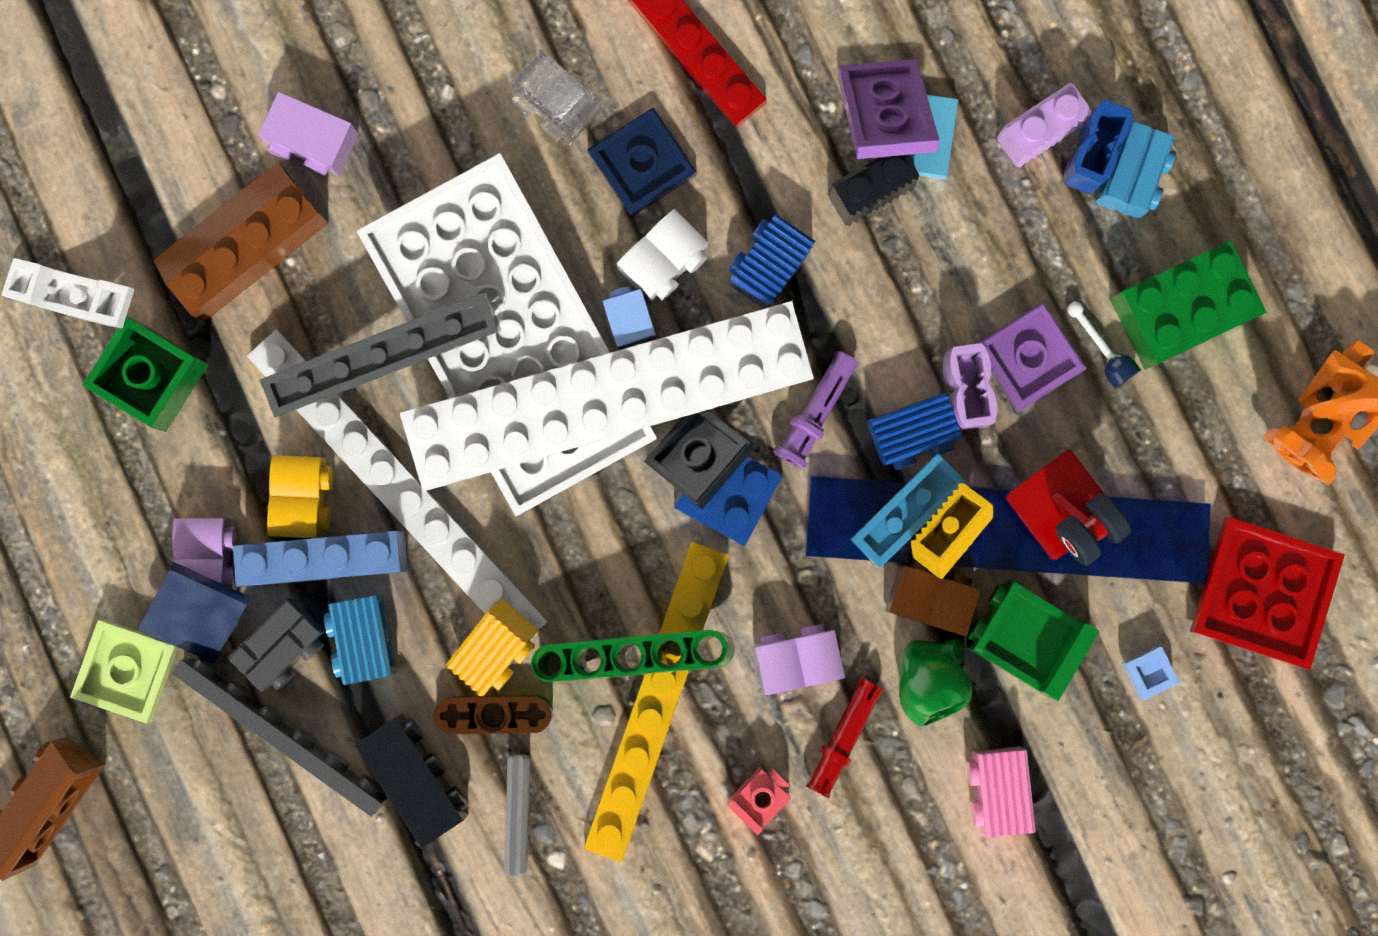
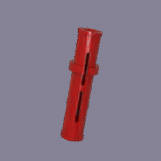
(844, 738)

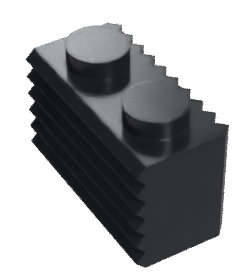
(872, 187)

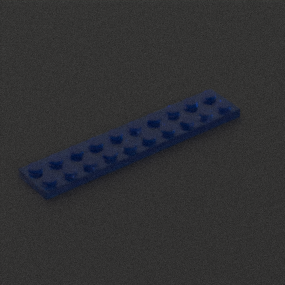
(1164, 543)

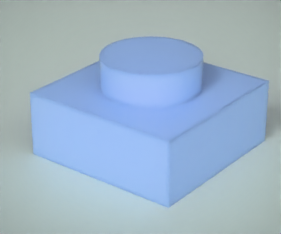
(1150, 673)

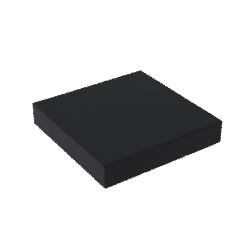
(699, 456)

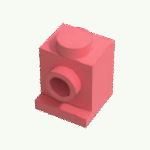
(744, 804)

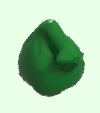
(932, 681)

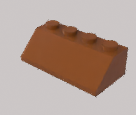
(239, 243)

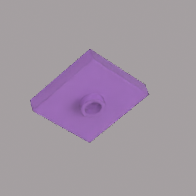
(1031, 357)

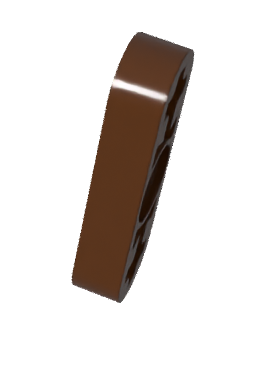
(463, 705)

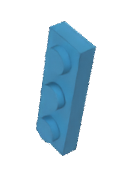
(907, 511)

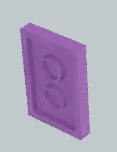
(888, 109)

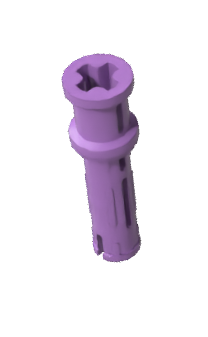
(808, 426)

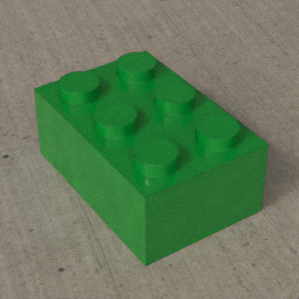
(1188, 305)

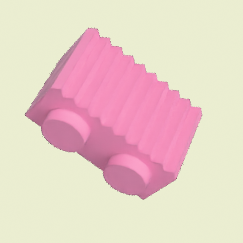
(1002, 792)

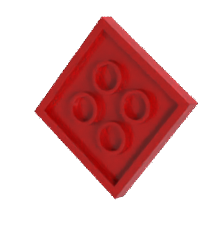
(1267, 593)

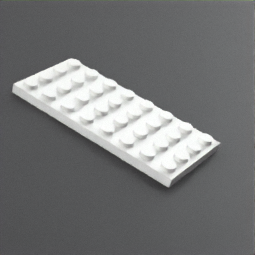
(482, 239)

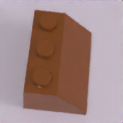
(43, 803)

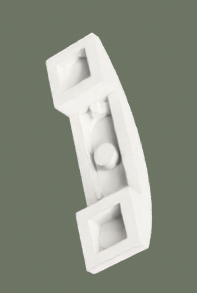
(68, 293)

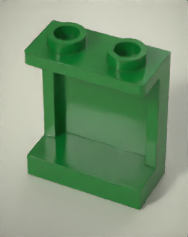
(1031, 639)

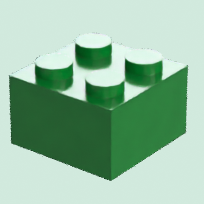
(145, 375)

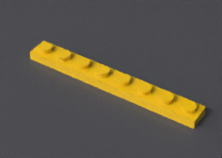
(654, 708)

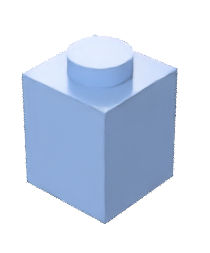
(628, 318)

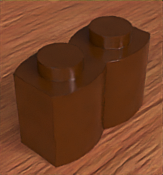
(933, 600)

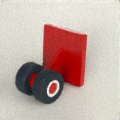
(1068, 510)

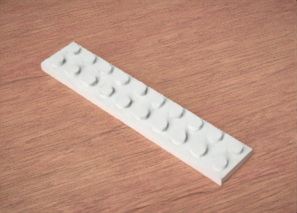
(606, 396)

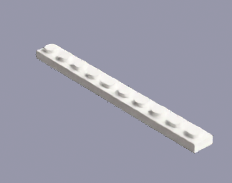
(400, 490)

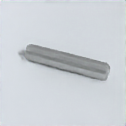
(517, 815)

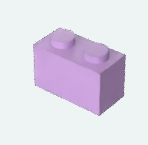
(308, 135)

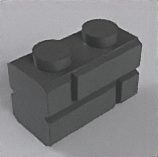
(278, 645)

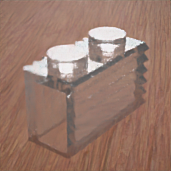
(554, 98)

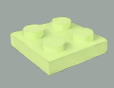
(124, 671)

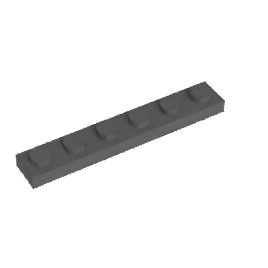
(380, 354)
(268, 725)

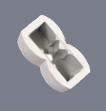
(663, 256)

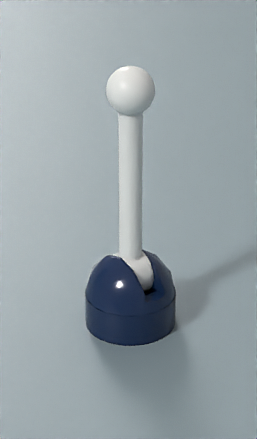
(1118, 367)

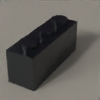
(413, 779)

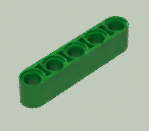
(613, 652)

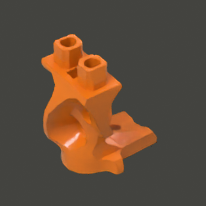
(1353, 392)

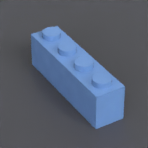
(320, 558)

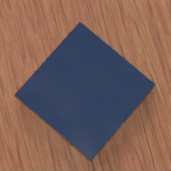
(642, 162)
(193, 612)

